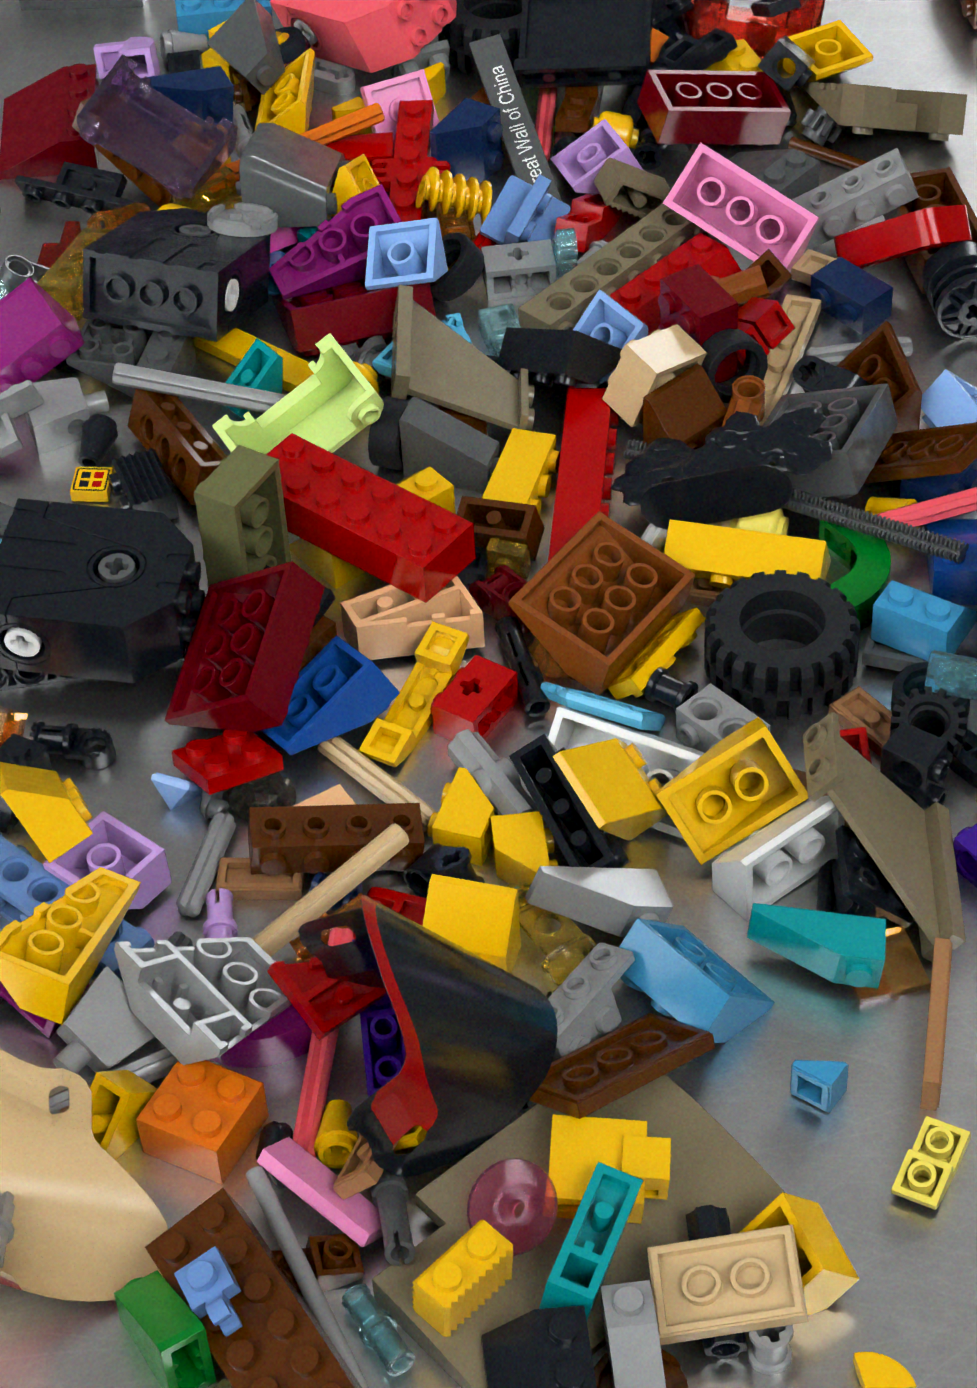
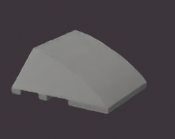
(200, 995)

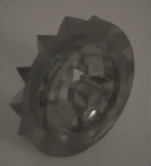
(281, 794)

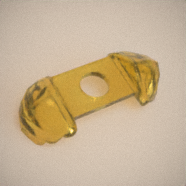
(563, 948)

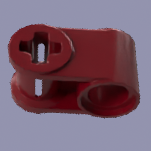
(495, 593)

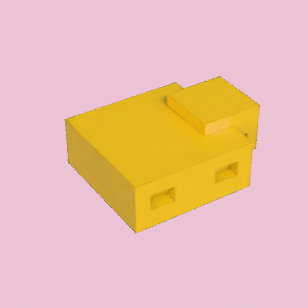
(617, 1143)

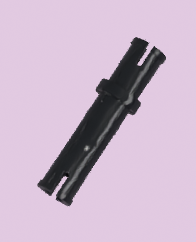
(511, 637)

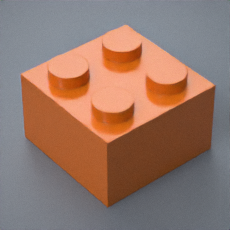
(203, 1118)

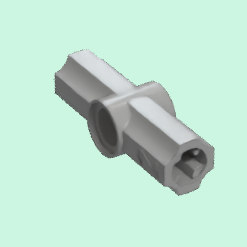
(493, 775)

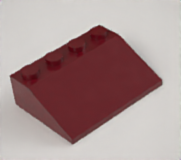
(39, 124)
(345, 312)
(247, 650)

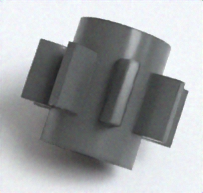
(820, 126)

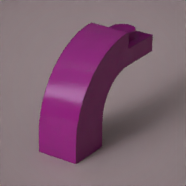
(272, 1044)

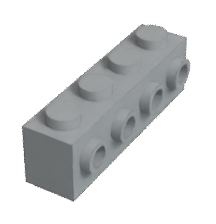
(858, 196)

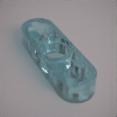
(565, 250)

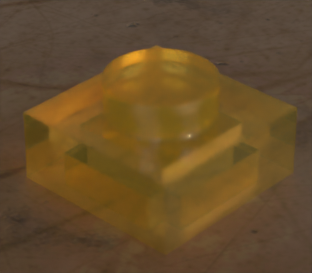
(510, 554)

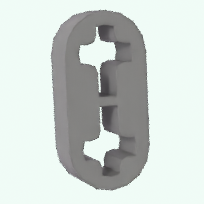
(333, 78)

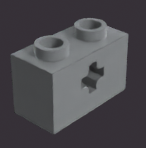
(518, 269)

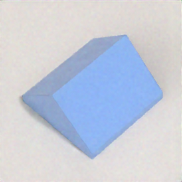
(405, 254)
(610, 323)

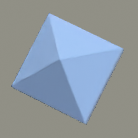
(175, 790)

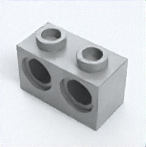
(710, 718)

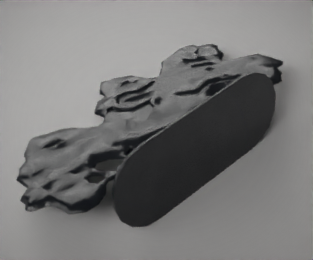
(728, 473)

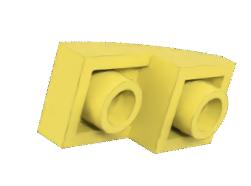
(931, 1163)

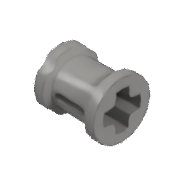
(770, 1349)

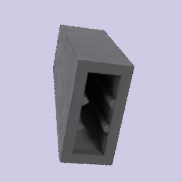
(250, 45)
(447, 446)

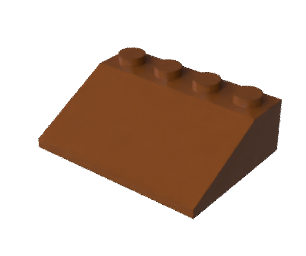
(601, 600)

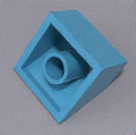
(919, 621)

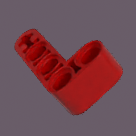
(904, 235)

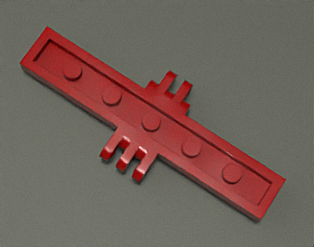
(411, 158)

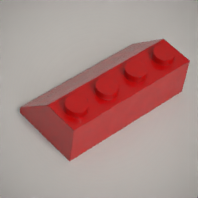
(642, 292)

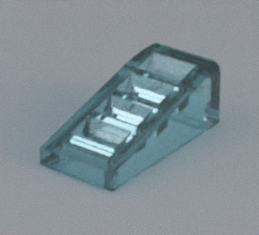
(494, 318)

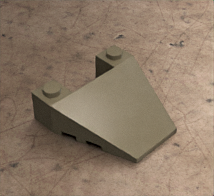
(889, 108)

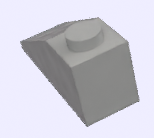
(601, 896)
(632, 1335)

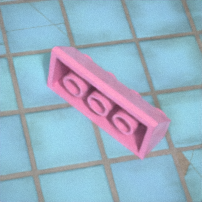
(740, 208)

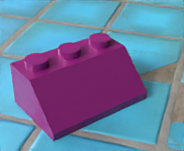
(33, 334)

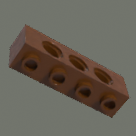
(177, 437)

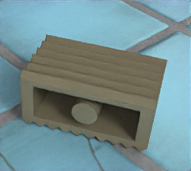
(630, 188)

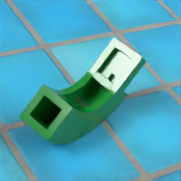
(868, 565)

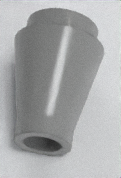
(181, 41)

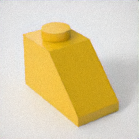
(116, 1104)

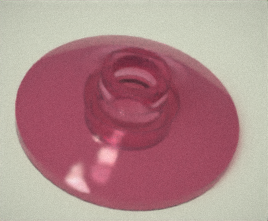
(502, 1189)

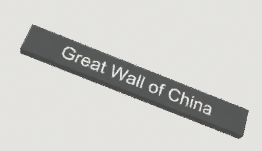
(518, 128)

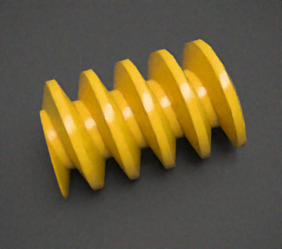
(455, 193)

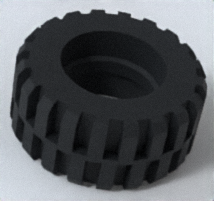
(478, 21)
(788, 609)

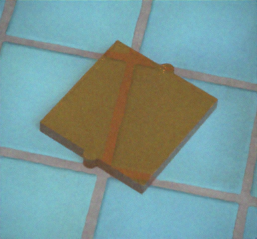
(901, 970)

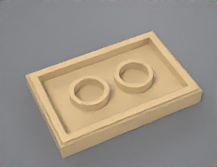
(727, 1284)

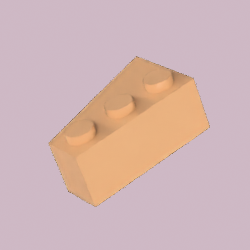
(394, 622)

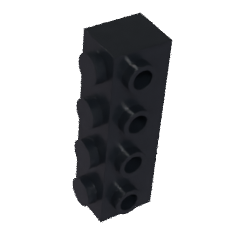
(562, 809)

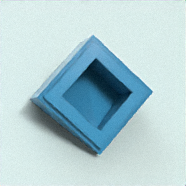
(819, 1082)

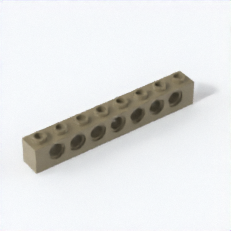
(608, 269)

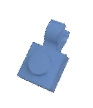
(208, 1287)

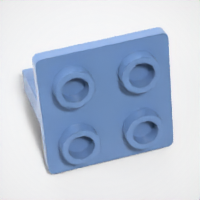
(523, 212)

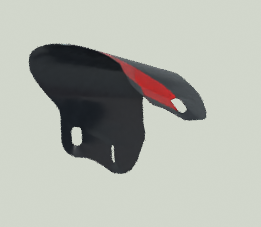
(468, 1031)

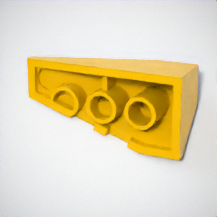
(58, 948)

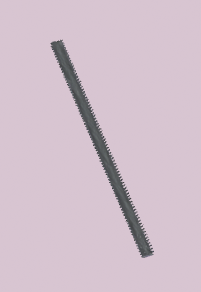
(859, 520)

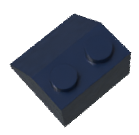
(469, 140)

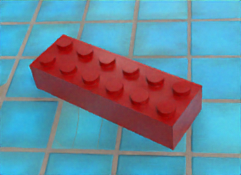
(371, 520)

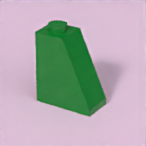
(166, 1332)

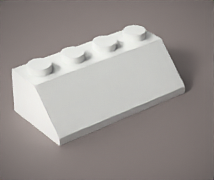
(663, 757)

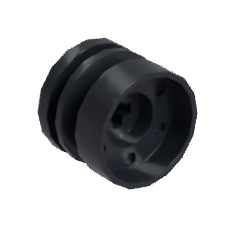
(952, 288)

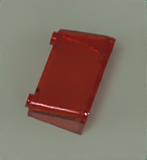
(758, 32)

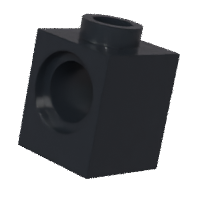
(773, 64)

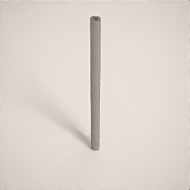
(300, 1266)

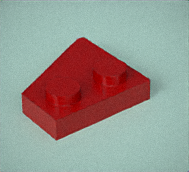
(319, 999)

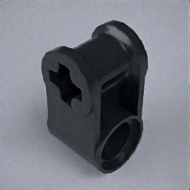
(825, 375)
(440, 861)

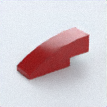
(589, 219)

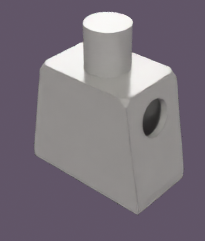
(62, 413)
(101, 1027)

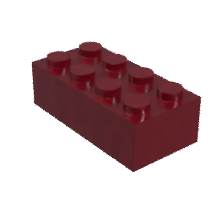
(713, 107)

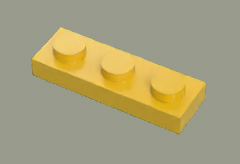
(657, 653)

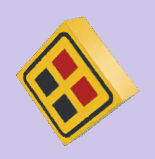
(91, 484)

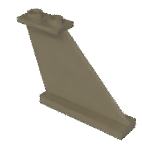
(451, 372)
(904, 841)

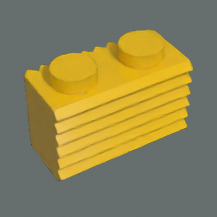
(463, 1278)

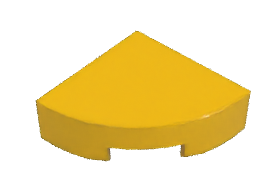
(881, 1371)

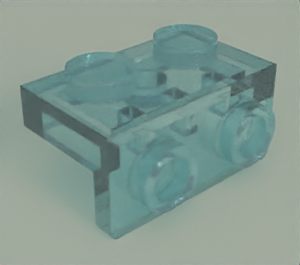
(952, 673)

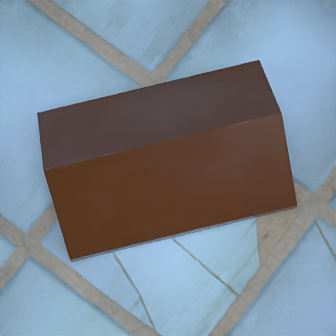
(882, 361)

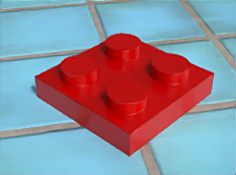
(227, 760)

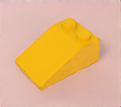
(613, 786)
(731, 791)

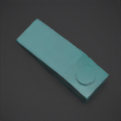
(828, 943)
(591, 1240)

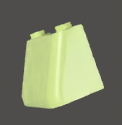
(322, 409)

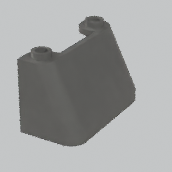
(290, 175)

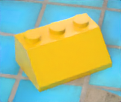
(291, 96)
(46, 807)

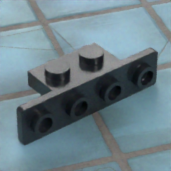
(79, 188)

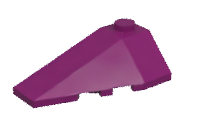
(337, 249)

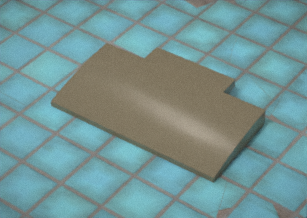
(704, 1170)

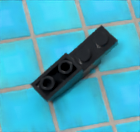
(684, 55)

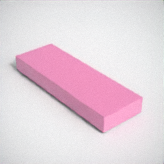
(315, 1185)

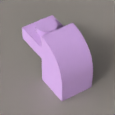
(139, 49)

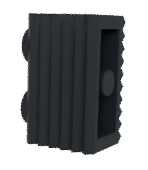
(143, 484)

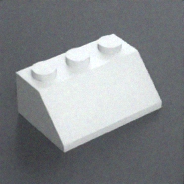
(778, 856)

